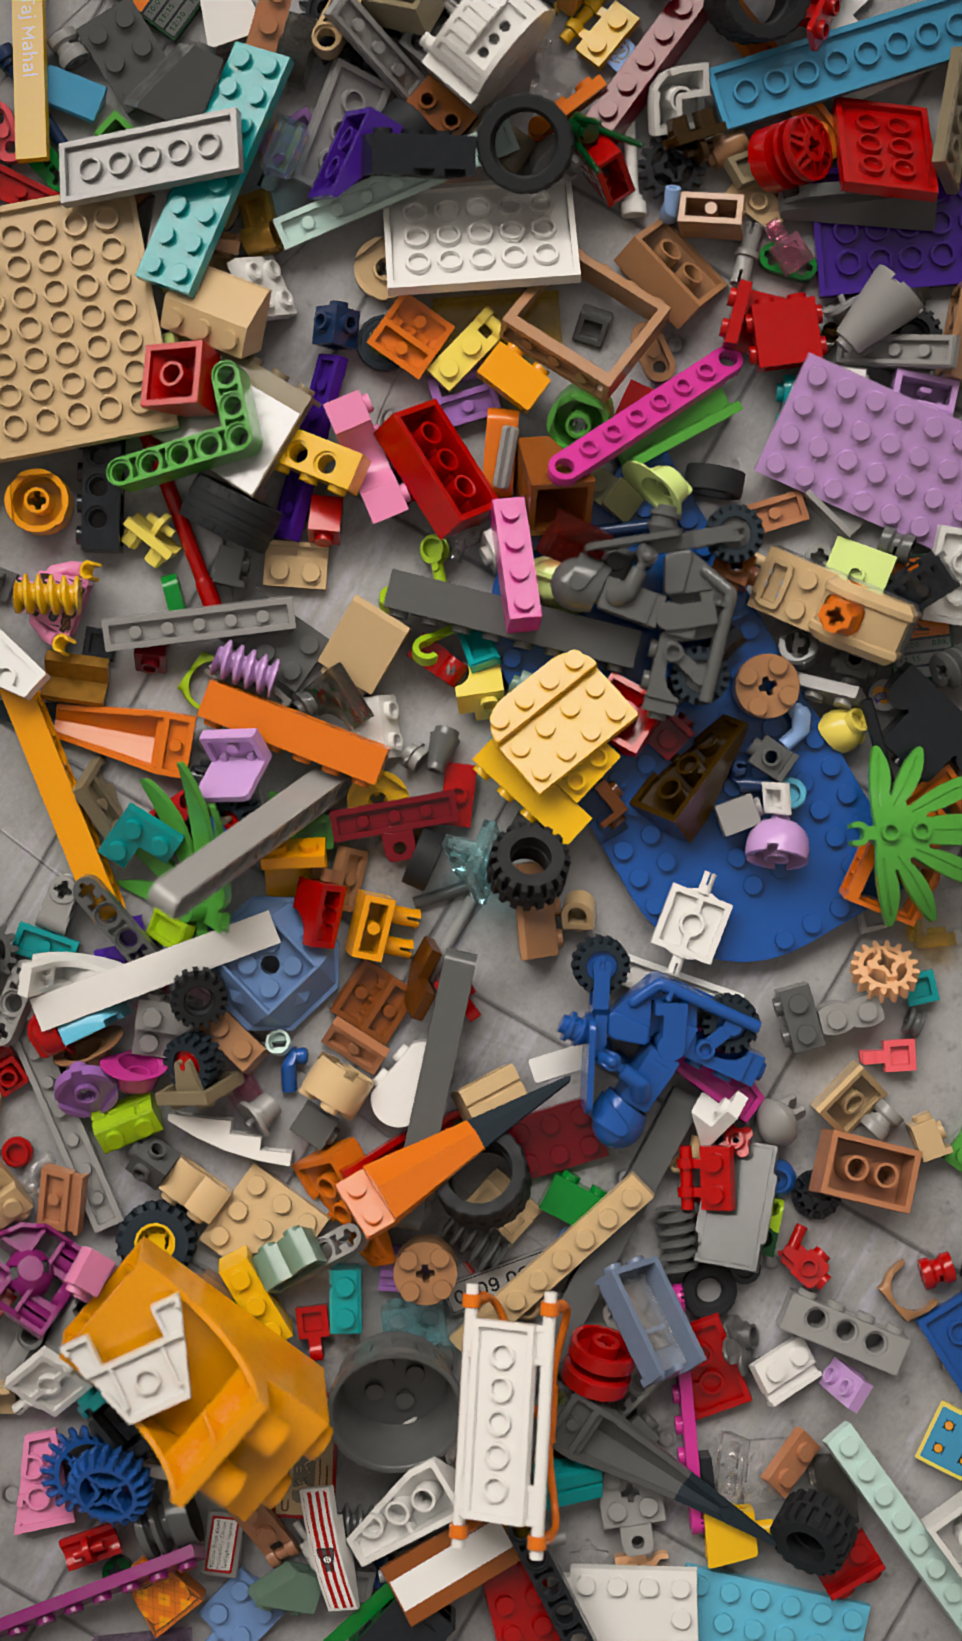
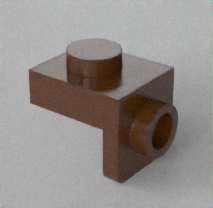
(611, 796)

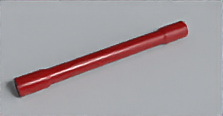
(203, 581)

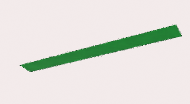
(361, 1615)

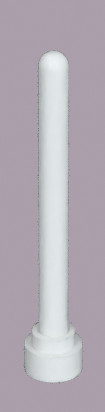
(633, 204)

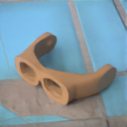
(885, 1289)

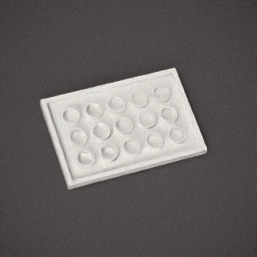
(480, 239)

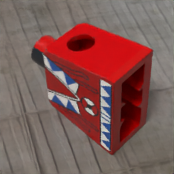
(609, 156)

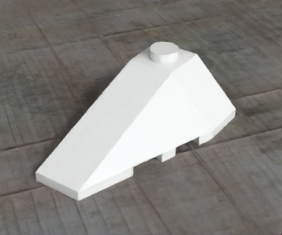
(408, 1511)

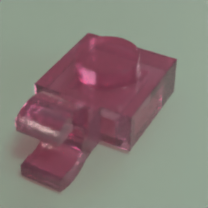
(790, 251)

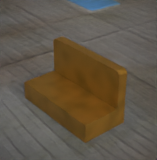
(76, 678)

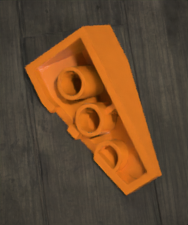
(319, 1175)

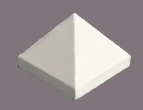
(776, 798)

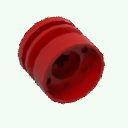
(790, 153)

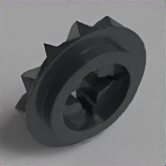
(804, 1202)

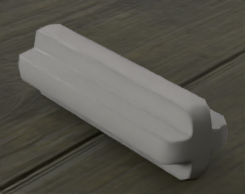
(505, 457)

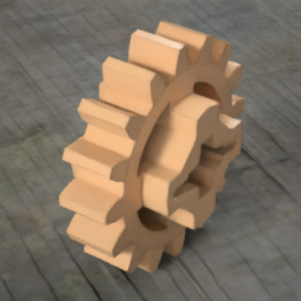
(884, 971)

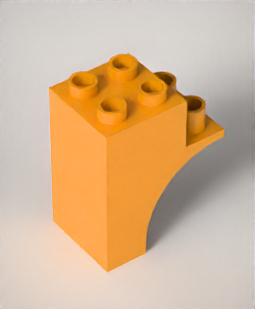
(252, 1395)

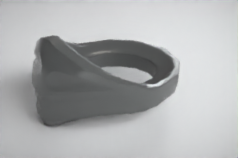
(803, 663)

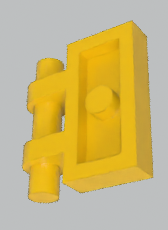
(606, 35)

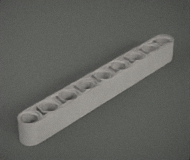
(247, 842)

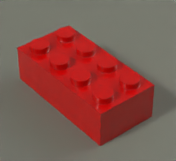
(436, 468)

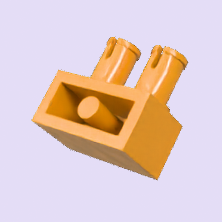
(514, 376)
(371, 925)

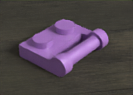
(466, 405)

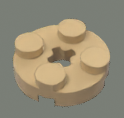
(366, 270)

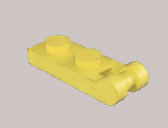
(466, 351)

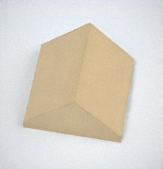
(848, 1098)

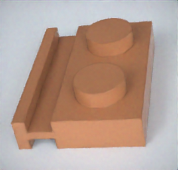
(62, 1198)

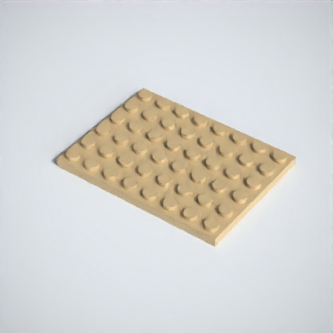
(73, 327)

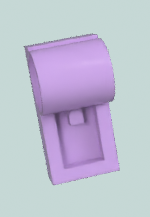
(846, 1384)

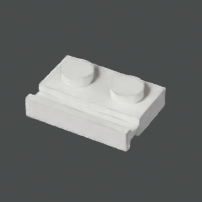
(785, 1370)

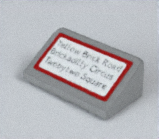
(222, 1545)

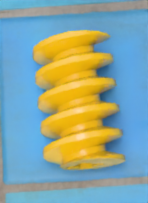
(47, 595)

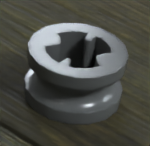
(913, 1022)

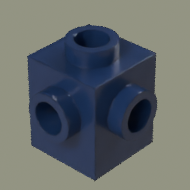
(336, 326)

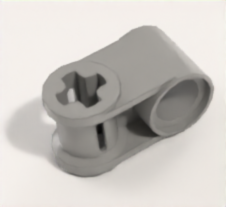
(58, 909)

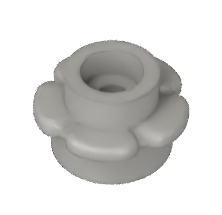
(415, 756)

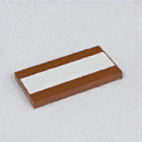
(437, 1574)

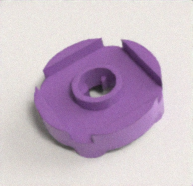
(101, 1088)

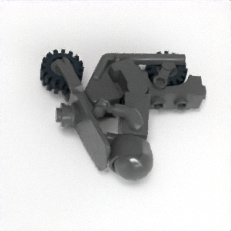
(700, 597)

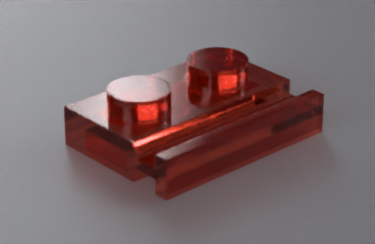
(567, 537)

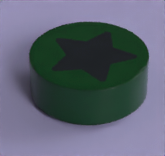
(116, 1564)

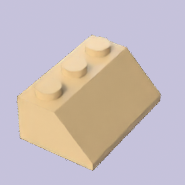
(224, 313)

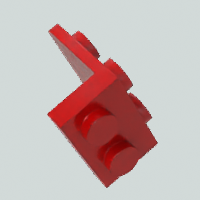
(733, 328)

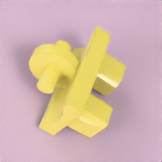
(153, 532)

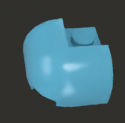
(93, 1022)

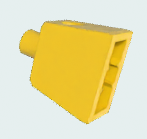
(728, 1544)

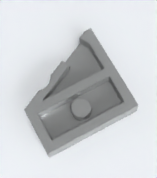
(830, 692)

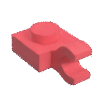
(895, 1055)

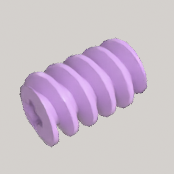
(245, 668)

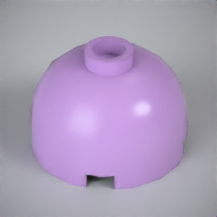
(777, 842)

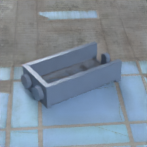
(650, 1319)

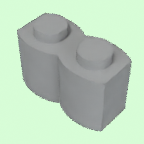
(856, 1010)

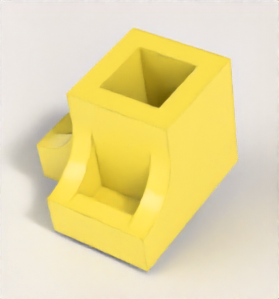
(480, 692)

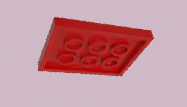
(884, 149)

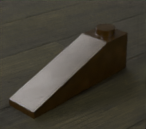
(687, 789)

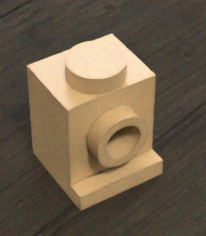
(928, 1136)

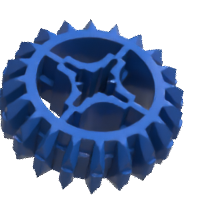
(60, 1453)
(111, 1485)

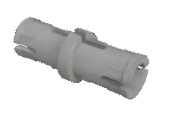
(746, 253)

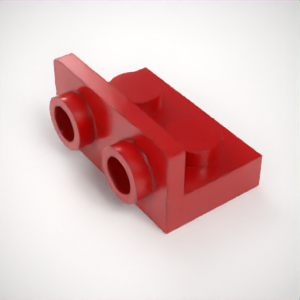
(860, 1566)

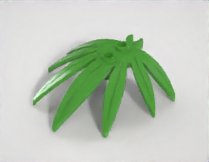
(906, 833)
(210, 911)

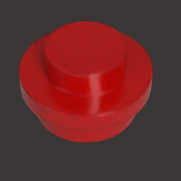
(17, 1152)

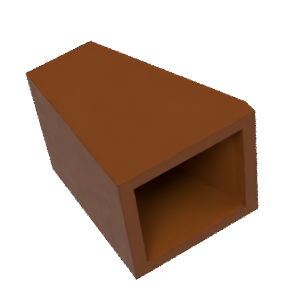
(540, 494)

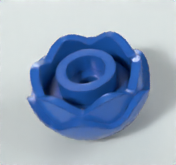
(787, 1178)

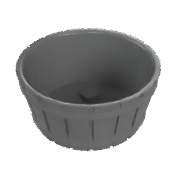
(381, 1388)

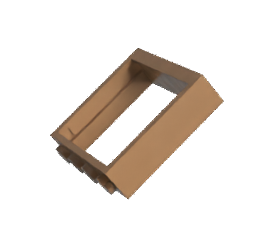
(569, 363)

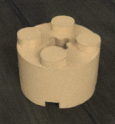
(337, 1086)

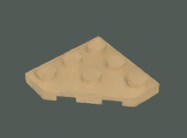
(260, 1213)

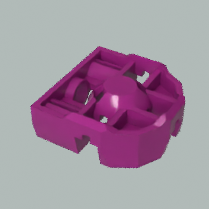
(33, 1311)

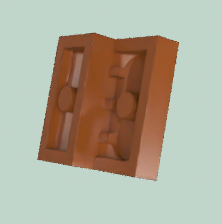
(372, 1001)

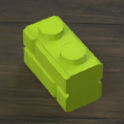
(127, 1122)

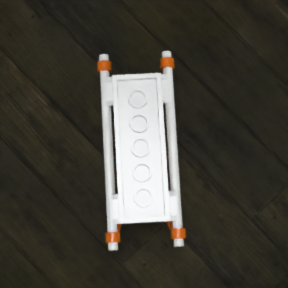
(499, 1417)

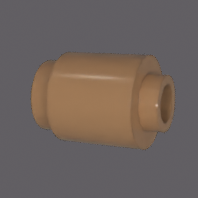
(725, 146)

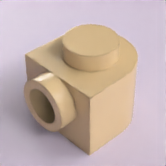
(579, 911)

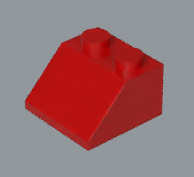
(180, 378)

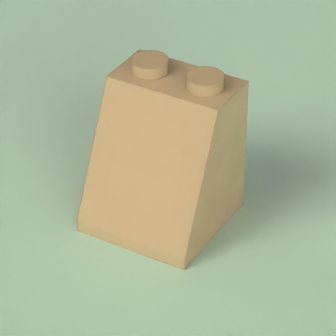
(365, 644)

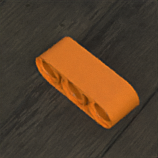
(495, 421)

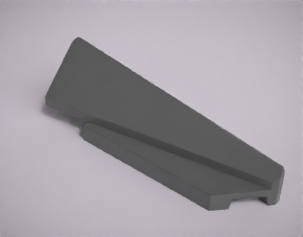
(830, 205)

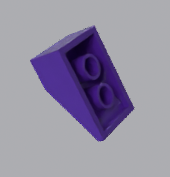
(343, 160)

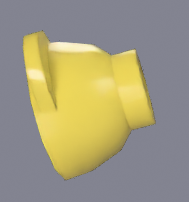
(843, 728)

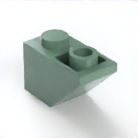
(289, 1588)

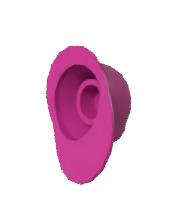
(133, 1071)

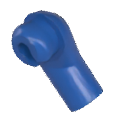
(289, 1066)

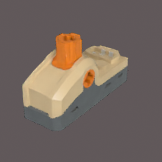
(834, 606)

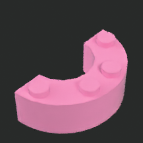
(355, 431)
(88, 1274)

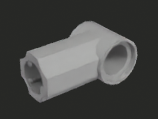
(21, 1350)

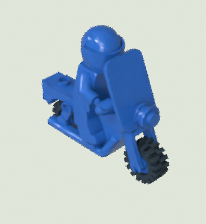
(658, 1010)

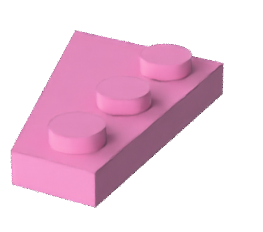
(35, 1508)

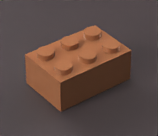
(865, 1171)

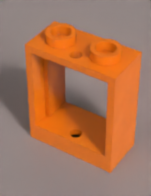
(858, 875)

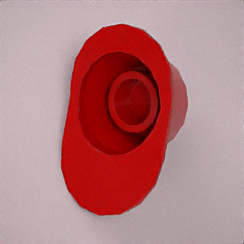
(47, 1042)

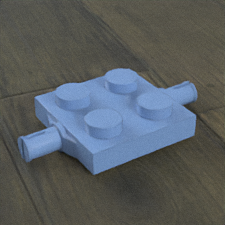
(234, 1612)

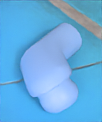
(800, 726)

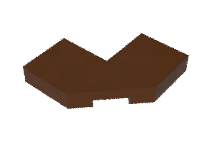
(419, 991)

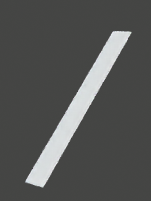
(153, 971)

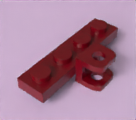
(395, 820)

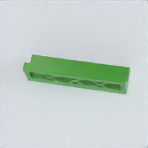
(689, 423)

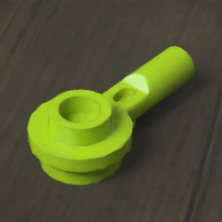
(435, 553)

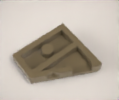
(98, 797)

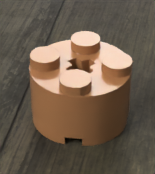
(774, 670)
(441, 1261)

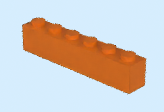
(295, 732)

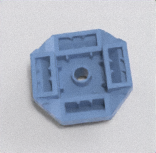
(292, 993)

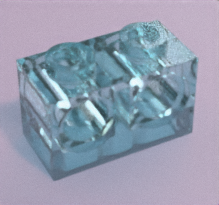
(412, 1313)

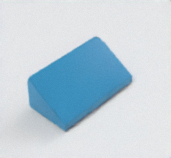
(75, 94)

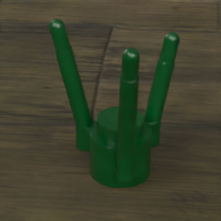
(586, 131)

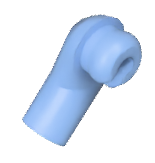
(669, 210)

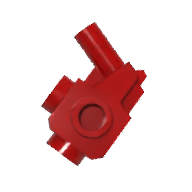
(806, 1266)

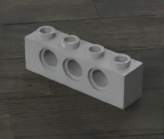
(885, 1355)

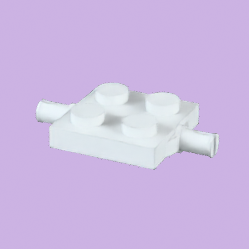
(691, 923)
(46, 1383)

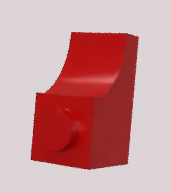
(320, 909)

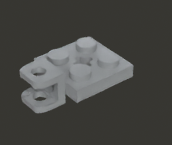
(633, 1516)

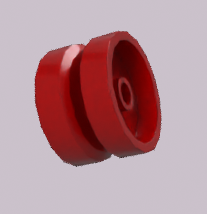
(598, 1364)

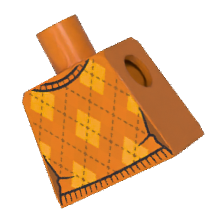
(167, 1600)

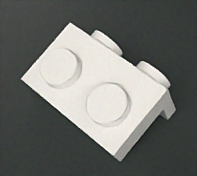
(384, 724)

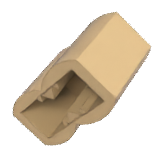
(195, 1190)

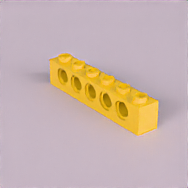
(349, 468)

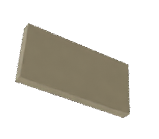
(948, 141)

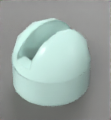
(276, 1038)

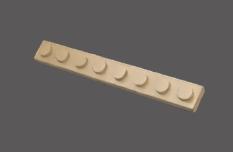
(566, 1251)

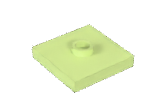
(862, 562)

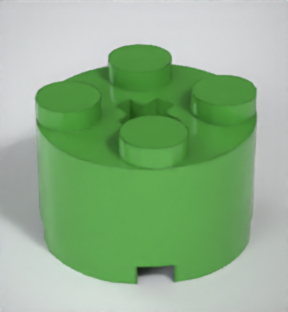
(574, 404)

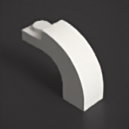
(58, 969)

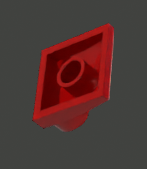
(635, 736)

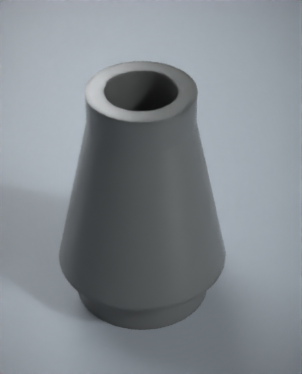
(441, 748)

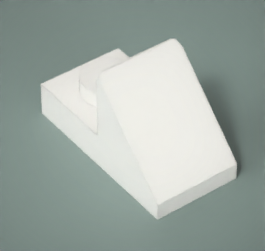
(715, 1118)

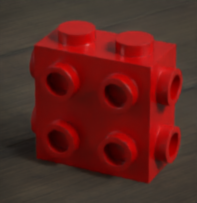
(784, 332)

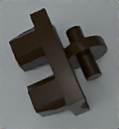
(705, 126)

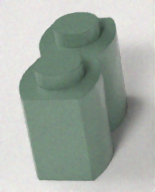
(289, 1259)

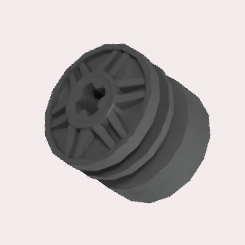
(166, 1523)

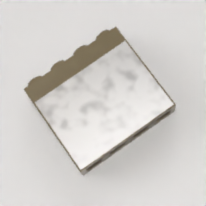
(279, 413)

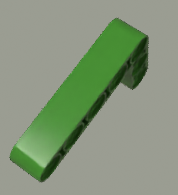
(198, 444)

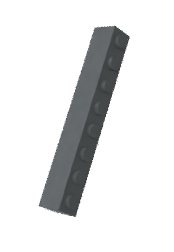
(483, 612)

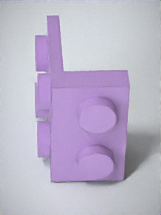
(236, 764)

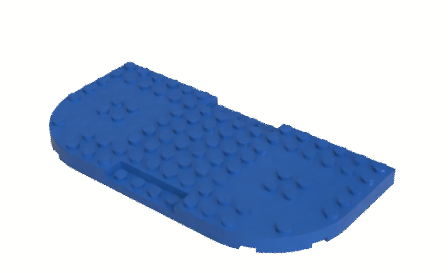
(771, 907)

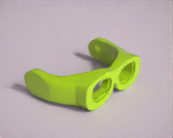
(184, 685)

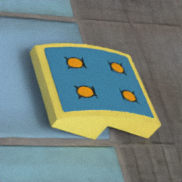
(943, 1441)

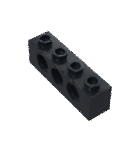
(107, 538)

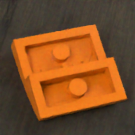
(411, 334)

